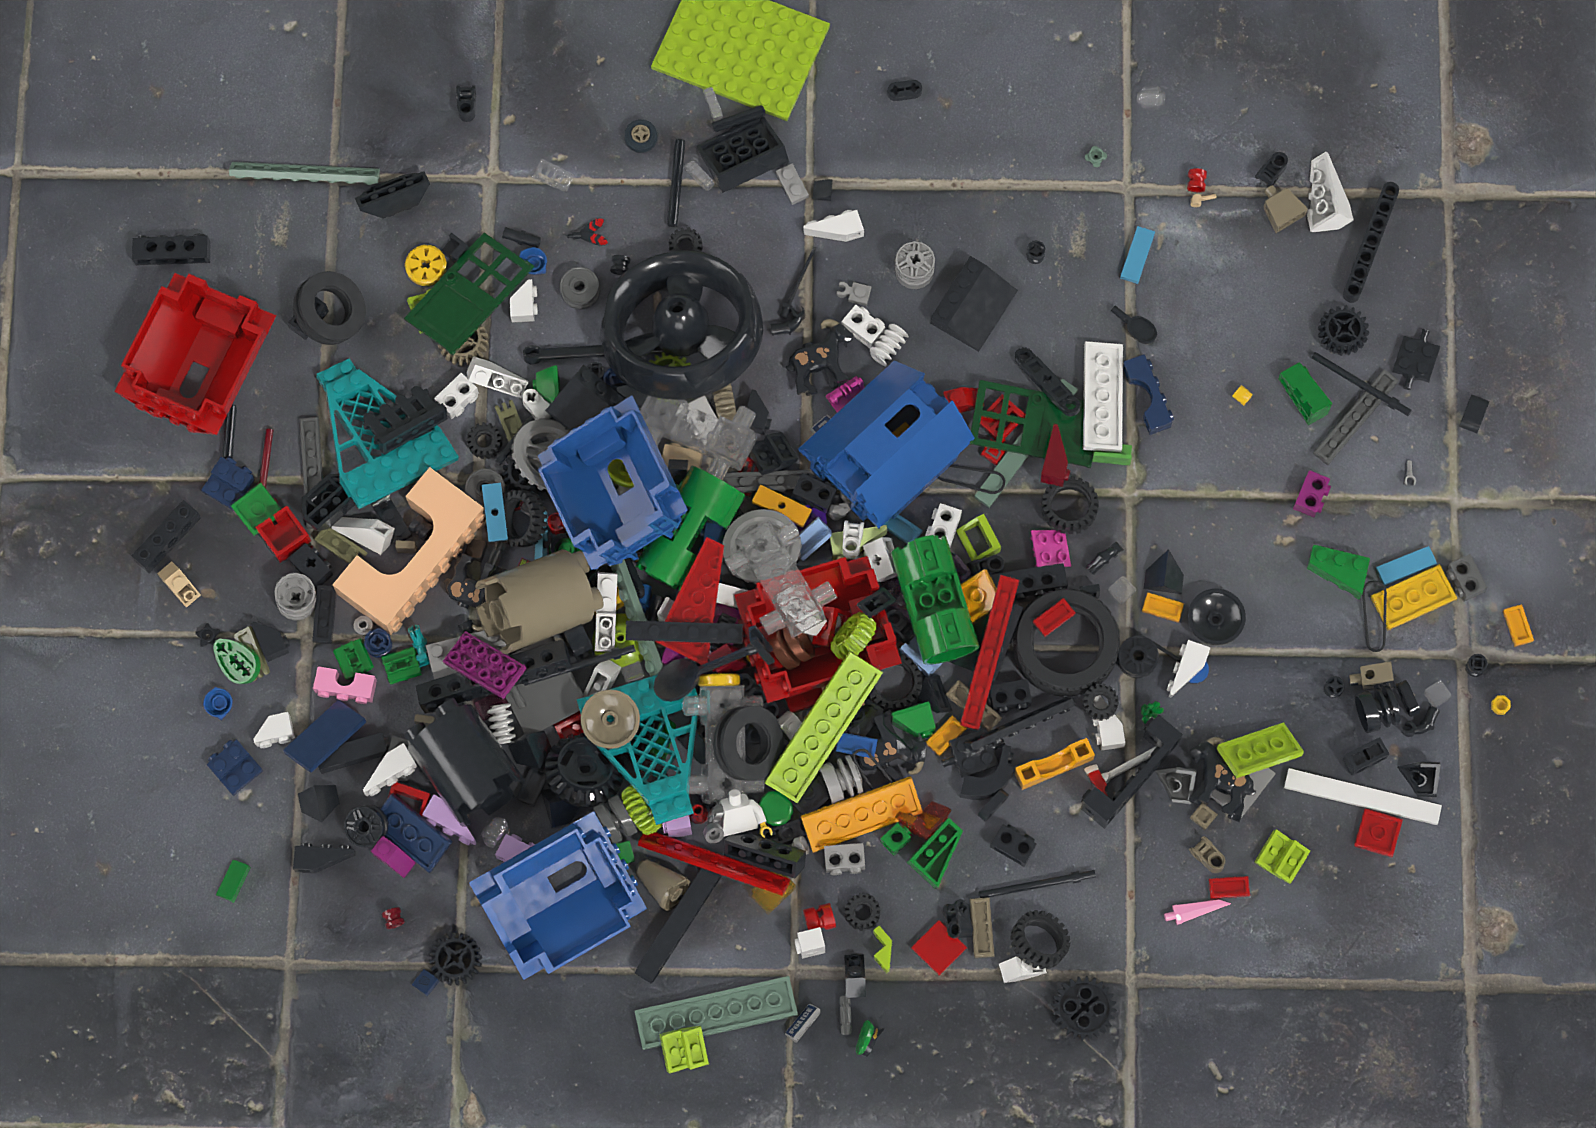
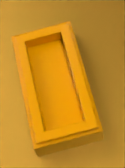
(1163, 607)
(1518, 625)
(949, 730)

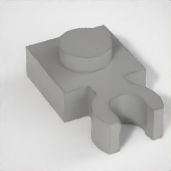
(857, 293)

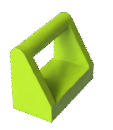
(988, 534)

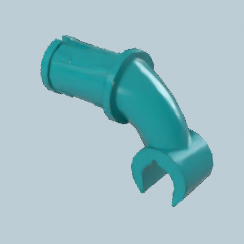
(419, 643)

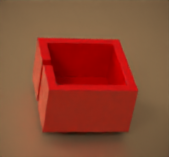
(285, 536)

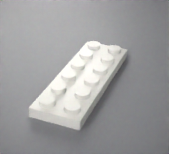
(1103, 397)

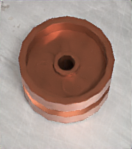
(791, 650)

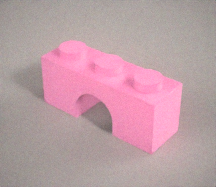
(360, 690)

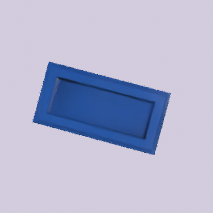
(850, 743)

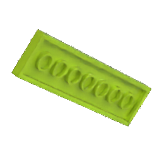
(823, 727)

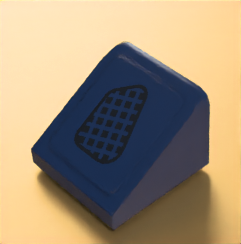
(425, 982)

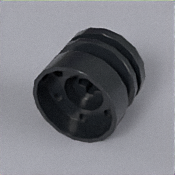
(1380, 707)

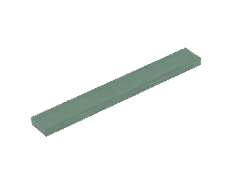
(1007, 467)

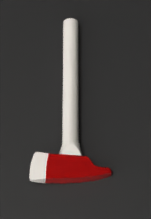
(1101, 780)

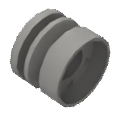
(914, 275)
(295, 586)
(841, 779)

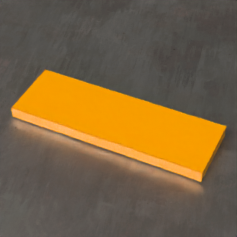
(860, 814)

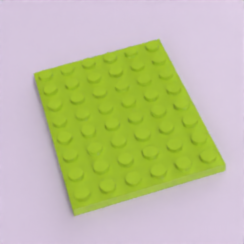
(743, 50)

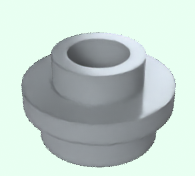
(363, 631)

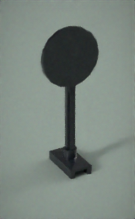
(682, 675)

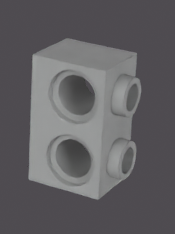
(844, 852)

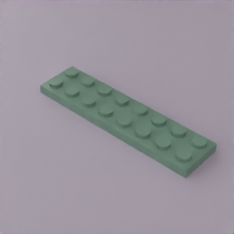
(719, 1011)

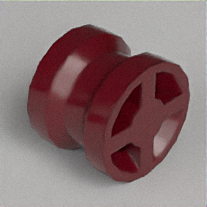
(393, 918)

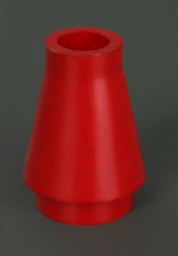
(698, 818)

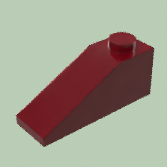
(1056, 461)
(735, 665)

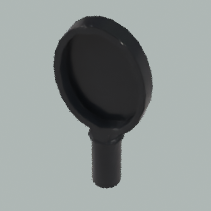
(1137, 326)

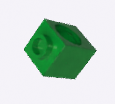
(895, 847)

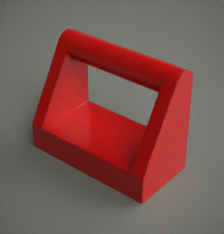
(827, 632)
(404, 790)

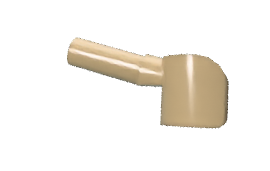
(1197, 198)

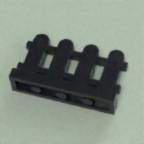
(409, 428)

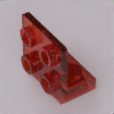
(926, 822)

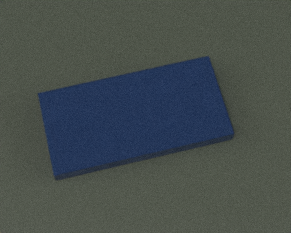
(324, 736)
(414, 834)

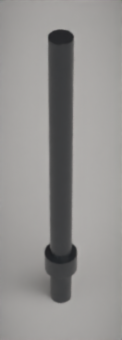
(1393, 402)
(615, 654)
(1074, 877)

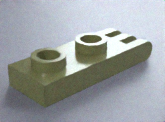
(509, 419)
(339, 545)
(248, 637)

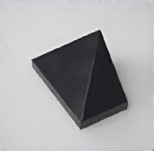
(876, 602)
(934, 693)

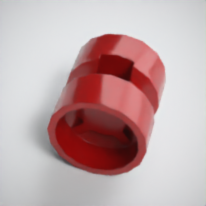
(820, 917)

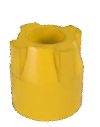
(1242, 395)

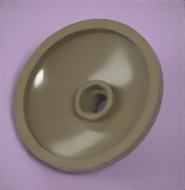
(606, 733)

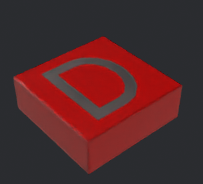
(992, 455)

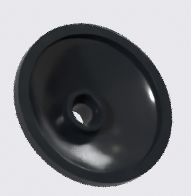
(1220, 605)

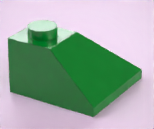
(548, 383)
(915, 720)

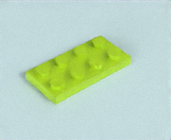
(1260, 750)

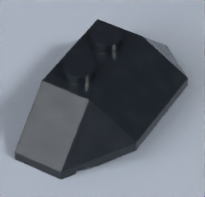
(394, 195)
(326, 503)

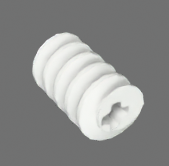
(887, 344)
(501, 723)

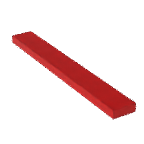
(989, 652)
(715, 862)

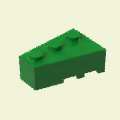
(1305, 393)
(1340, 568)
(935, 853)

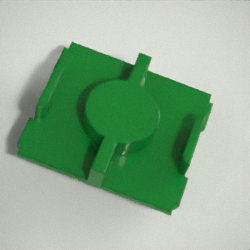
(353, 658)
(401, 665)

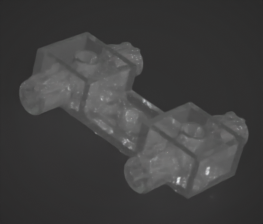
(702, 432)
(794, 602)
(708, 708)

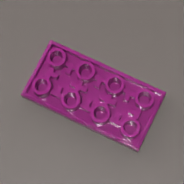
(484, 664)

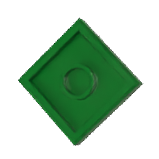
(256, 507)

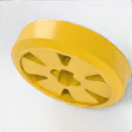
(426, 254)
(719, 680)

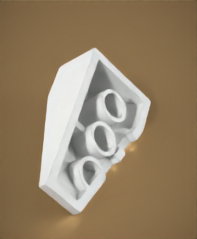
(1329, 202)

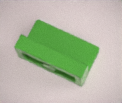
(1122, 458)

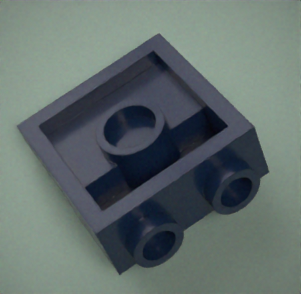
(228, 482)
(234, 766)

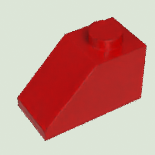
(962, 397)

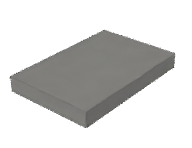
(1260, 779)

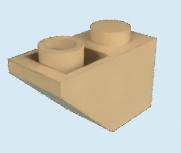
(178, 584)

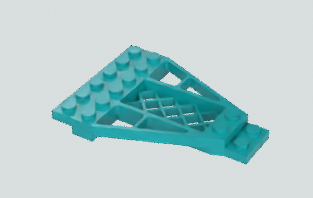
(387, 472)
(667, 795)

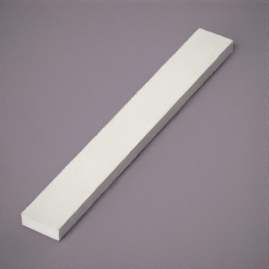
(1362, 796)

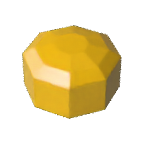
(1500, 704)

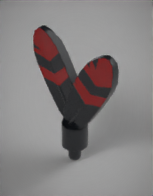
(587, 233)

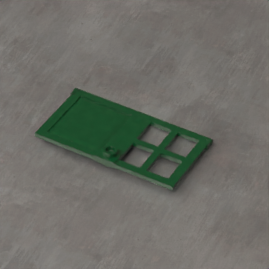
(457, 305)
(1038, 425)

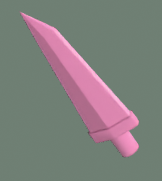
(1186, 912)

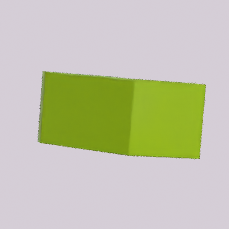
(884, 955)

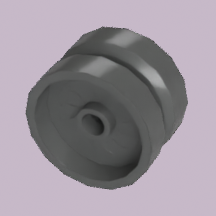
(615, 819)

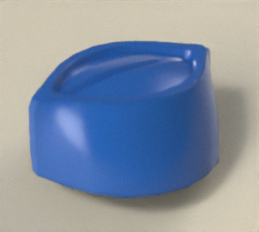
(537, 258)
(218, 703)

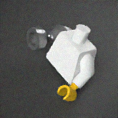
(734, 816)

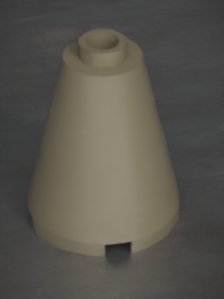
(662, 883)

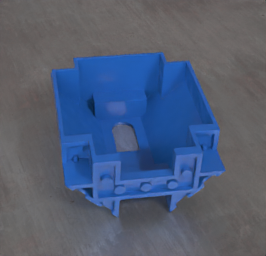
(874, 465)
(587, 501)
(551, 926)

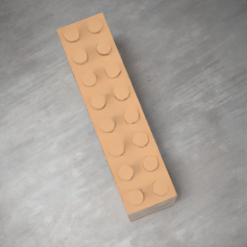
(393, 597)

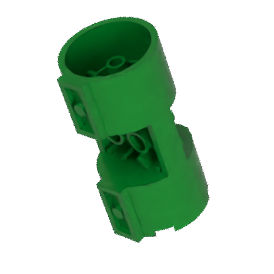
(707, 500)
(934, 600)

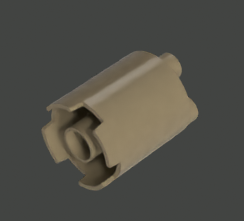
(538, 599)

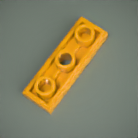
(772, 500)

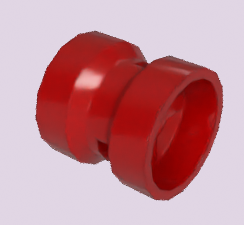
(1196, 181)
(554, 522)

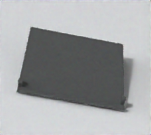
(545, 701)

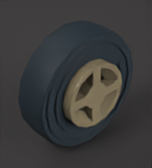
(641, 129)

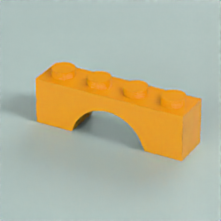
(1065, 760)

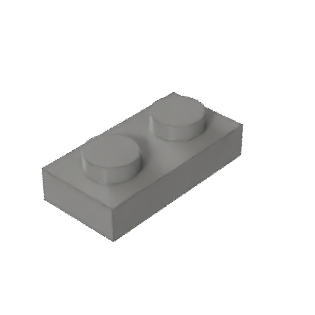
(792, 184)

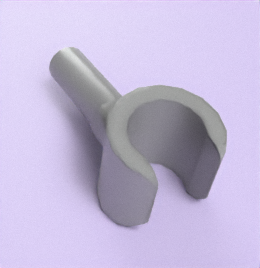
(1409, 474)

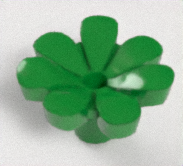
(1150, 710)

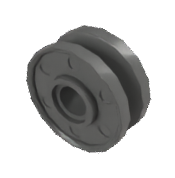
(580, 277)
(481, 477)

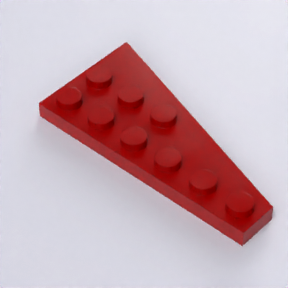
(698, 599)

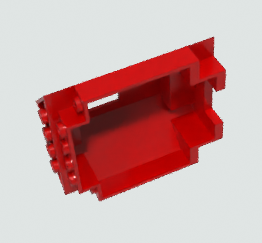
(190, 326)
(851, 583)

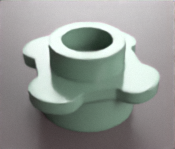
(1096, 151)

